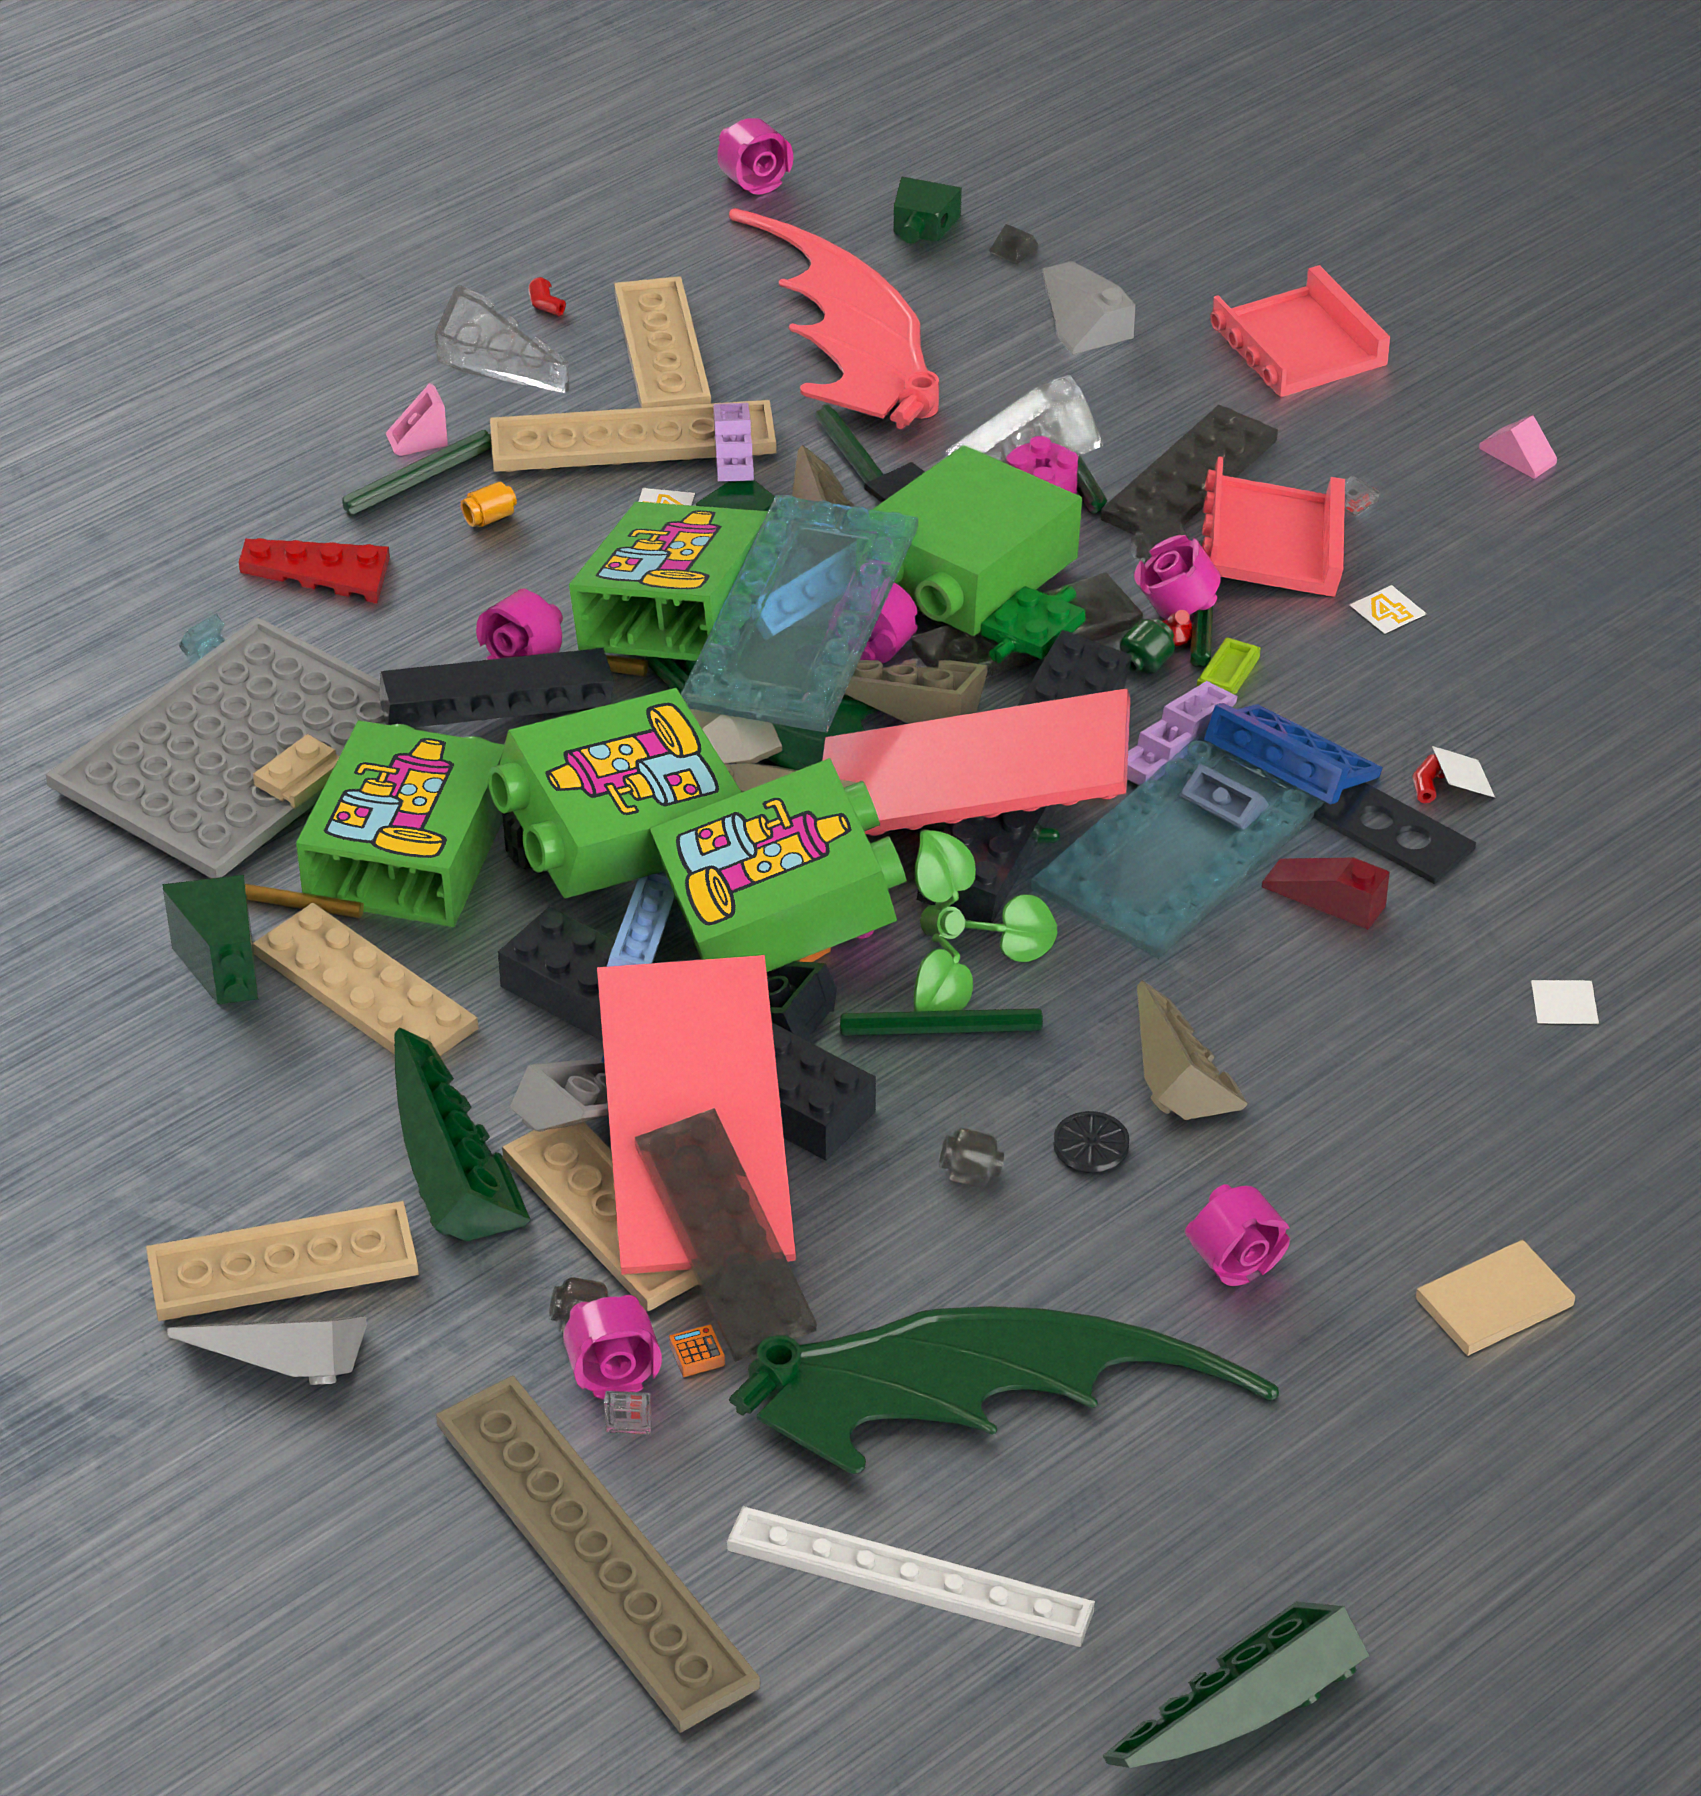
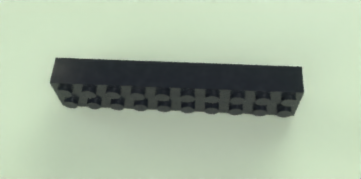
(1006, 841)
(556, 969)

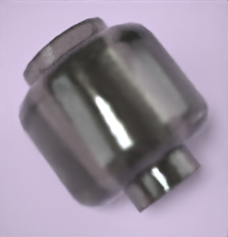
(970, 1157)
(570, 1294)

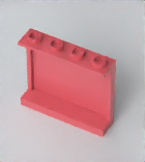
(1303, 335)
(1275, 532)

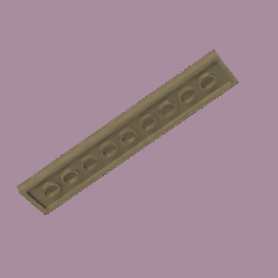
(598, 1554)

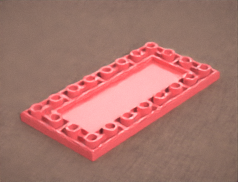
(990, 760)
(676, 1047)

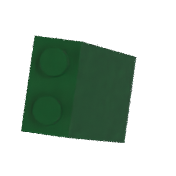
(214, 935)

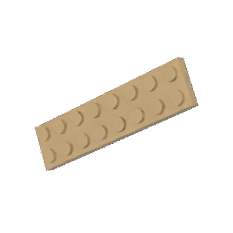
(618, 436)

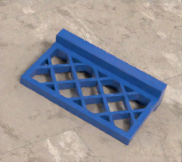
(1288, 751)

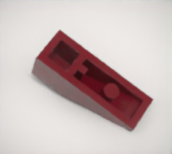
(1333, 885)

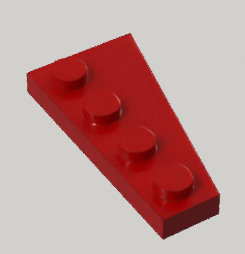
(330, 564)

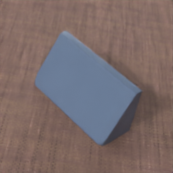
(1223, 797)

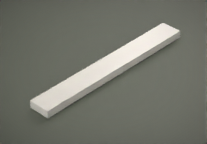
(911, 1576)

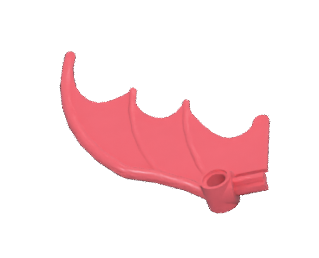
(863, 329)

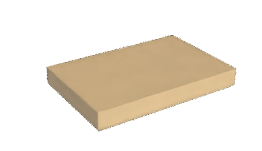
(1495, 1297)

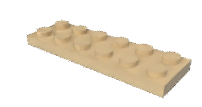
(661, 343)
(362, 981)
(575, 1179)
(281, 1260)

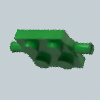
(1031, 622)

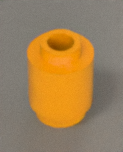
(488, 504)

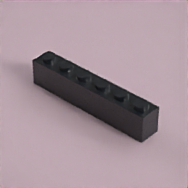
(496, 688)

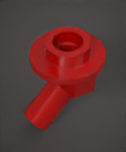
(1180, 626)

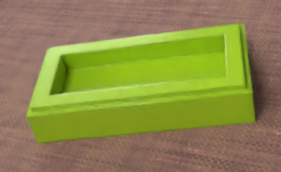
(1230, 665)

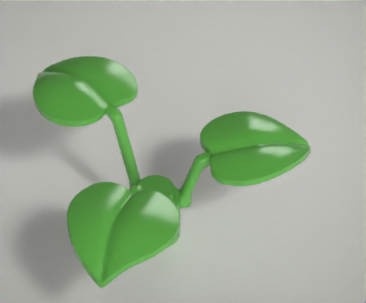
(940, 871)

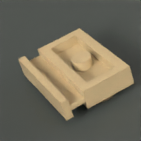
(297, 771)

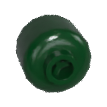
(1149, 644)

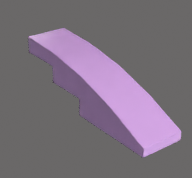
(733, 442)
(1179, 725)

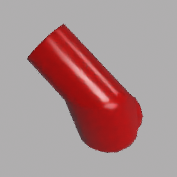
(541, 298)
(1424, 777)

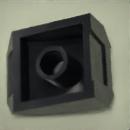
(801, 996)

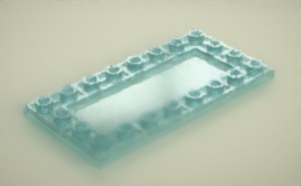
(800, 613)
(1166, 863)

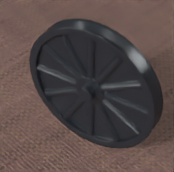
(1091, 1141)

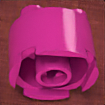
(754, 155)
(1047, 461)
(1178, 577)
(520, 626)
(892, 627)
(1238, 1234)
(611, 1345)

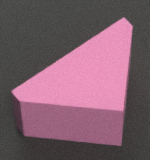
(420, 425)
(1521, 447)

